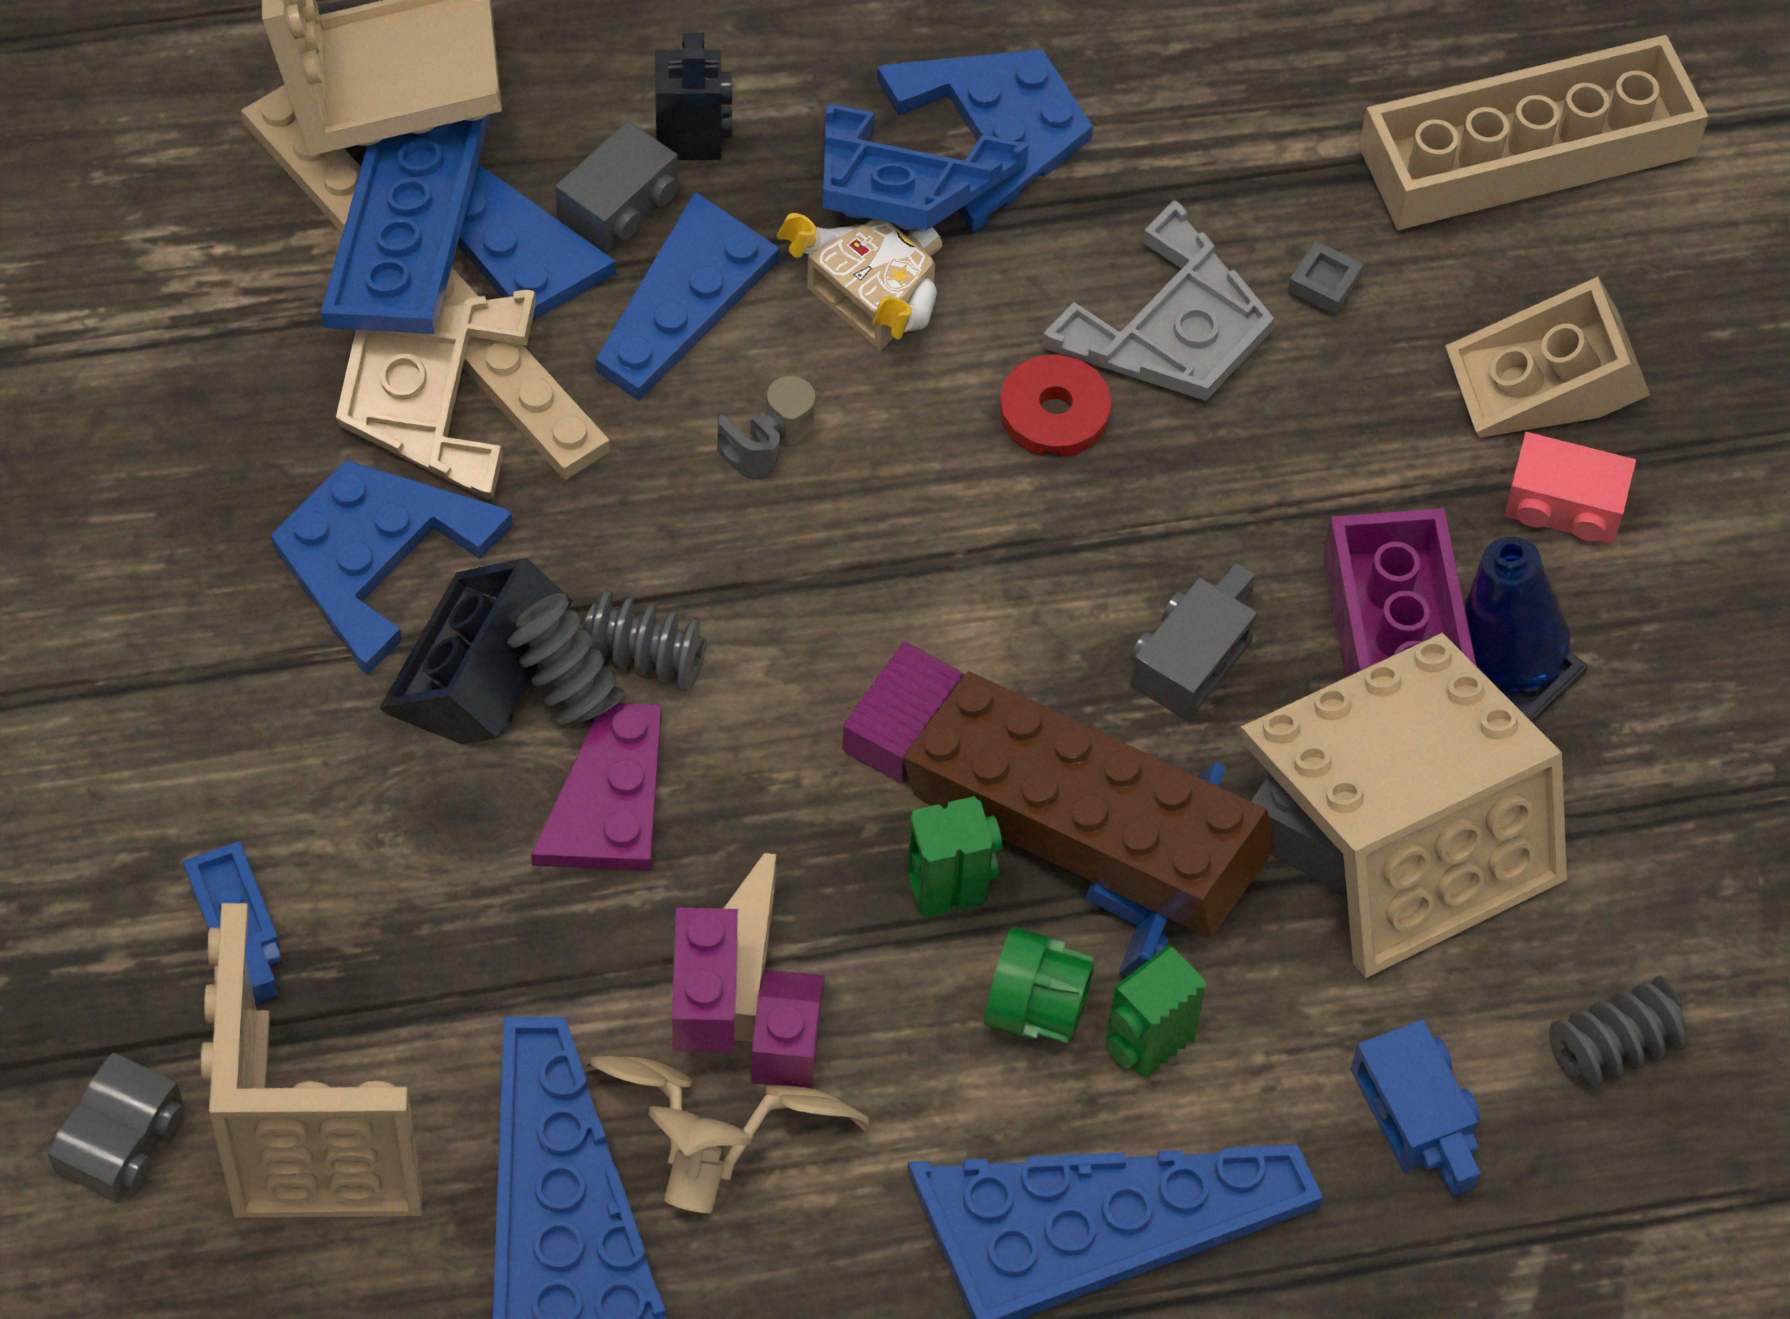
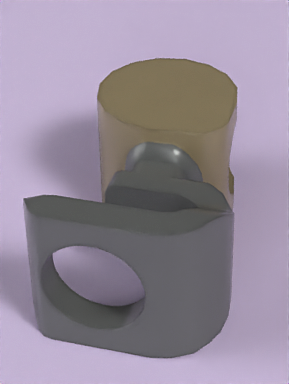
(787, 420)

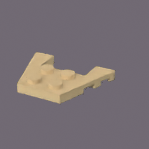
(406, 386)

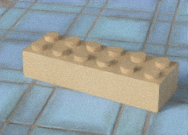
(1532, 132)

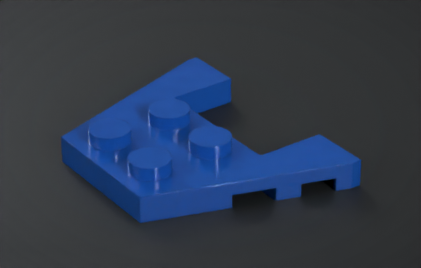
(1000, 97)
(902, 183)
(359, 531)

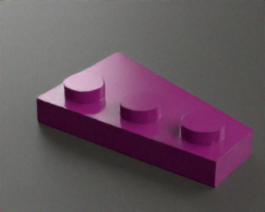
(608, 797)

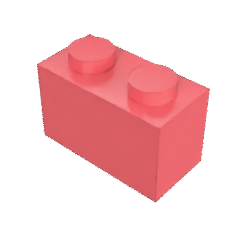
(1569, 488)

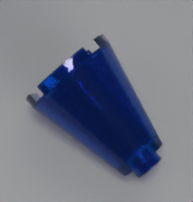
(1515, 617)

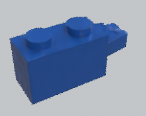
(1420, 1103)

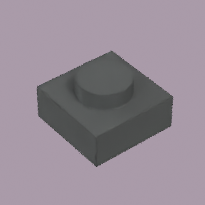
(1325, 277)

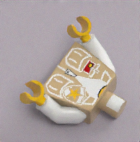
(869, 273)

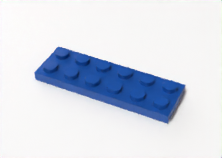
(404, 230)

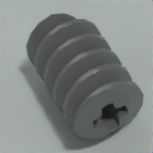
(646, 642)
(565, 660)
(1619, 1031)

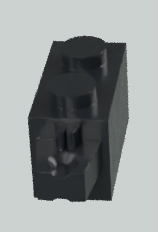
(690, 100)

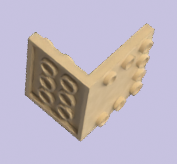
(384, 67)
(1426, 792)
(303, 1145)

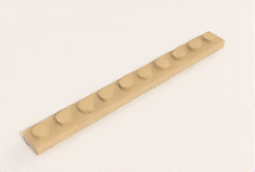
(501, 369)

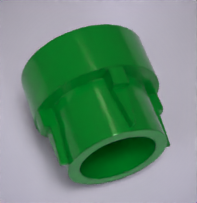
(1038, 987)

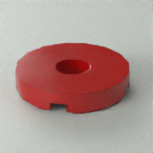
(1061, 379)

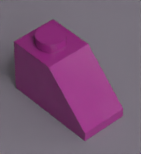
(787, 1028)

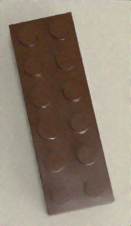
(1092, 803)

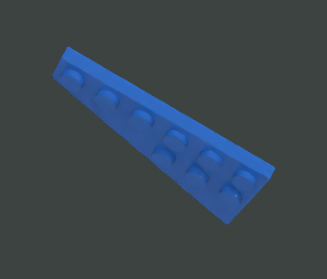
(561, 1208)

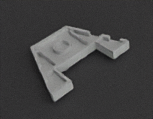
(1188, 332)

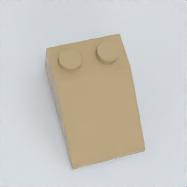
(1549, 364)

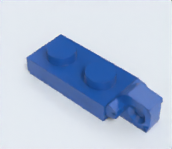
(227, 878)

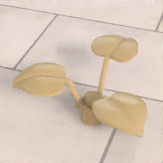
(694, 1139)

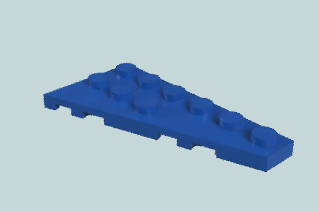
(1080, 1222)

